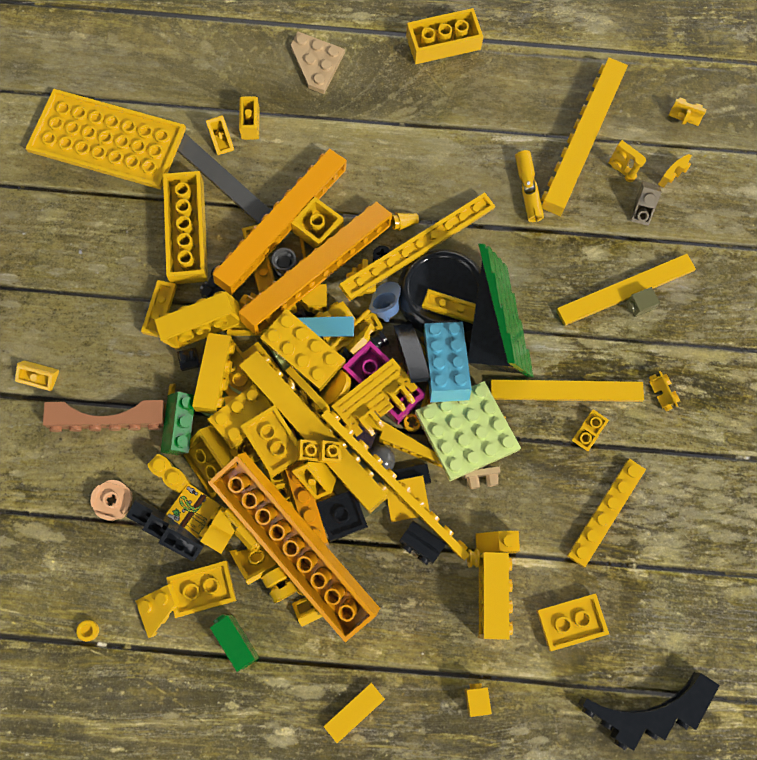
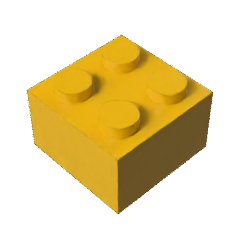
(317, 223)

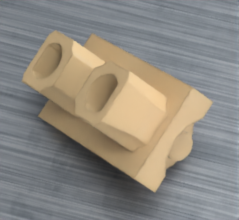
(490, 474)

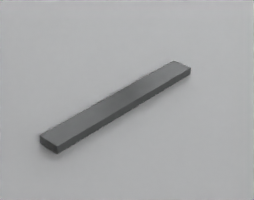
(222, 179)

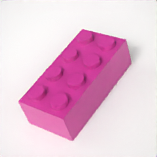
(365, 364)

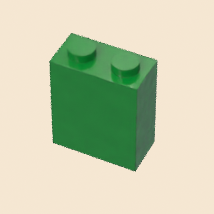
(234, 642)

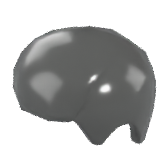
(385, 455)

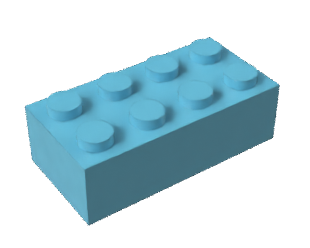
(447, 362)

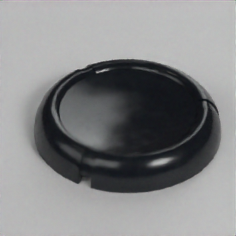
(442, 272)

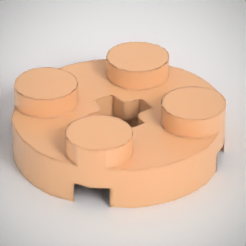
(123, 500)

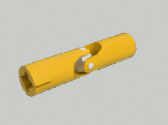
(526, 174)

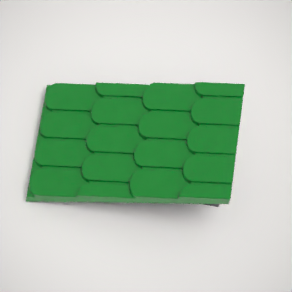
(497, 330)

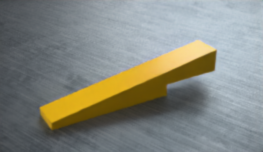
(396, 439)

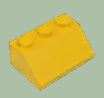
(208, 456)

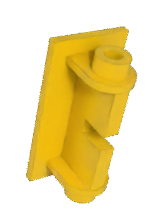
(668, 398)

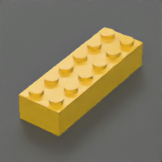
(185, 227)

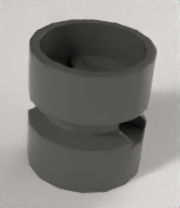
(283, 260)

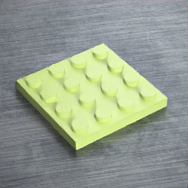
(467, 432)

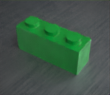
(177, 424)

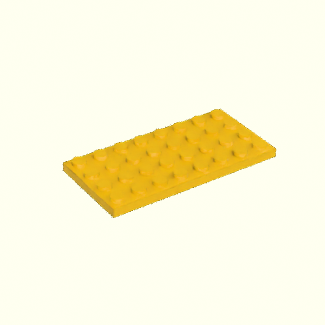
(106, 138)

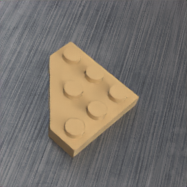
(316, 60)

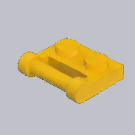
(621, 158)

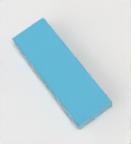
(330, 326)

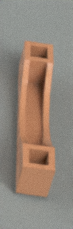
(145, 414)

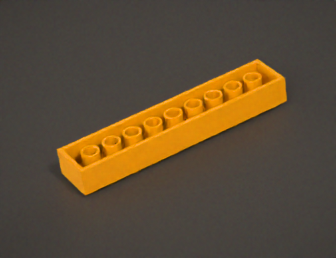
(294, 546)

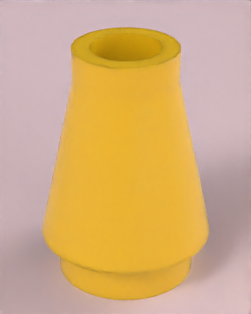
(404, 220)

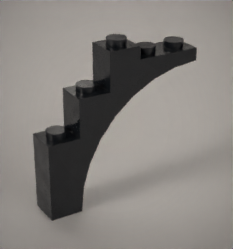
(685, 708)

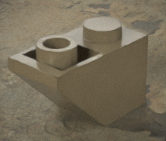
(645, 203)

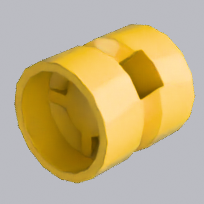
(273, 579)

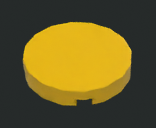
(336, 388)

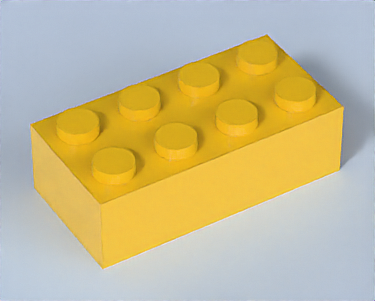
(444, 36)
(197, 320)
(303, 350)
(494, 596)

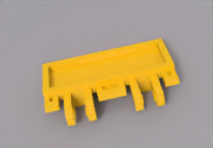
(373, 396)

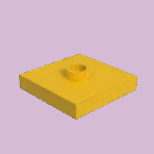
(397, 507)

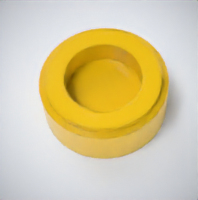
(87, 630)

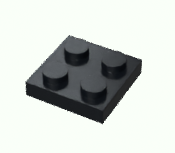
(341, 515)

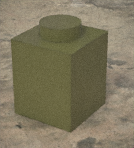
(642, 302)

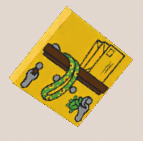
(193, 510)

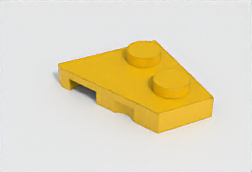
(156, 608)

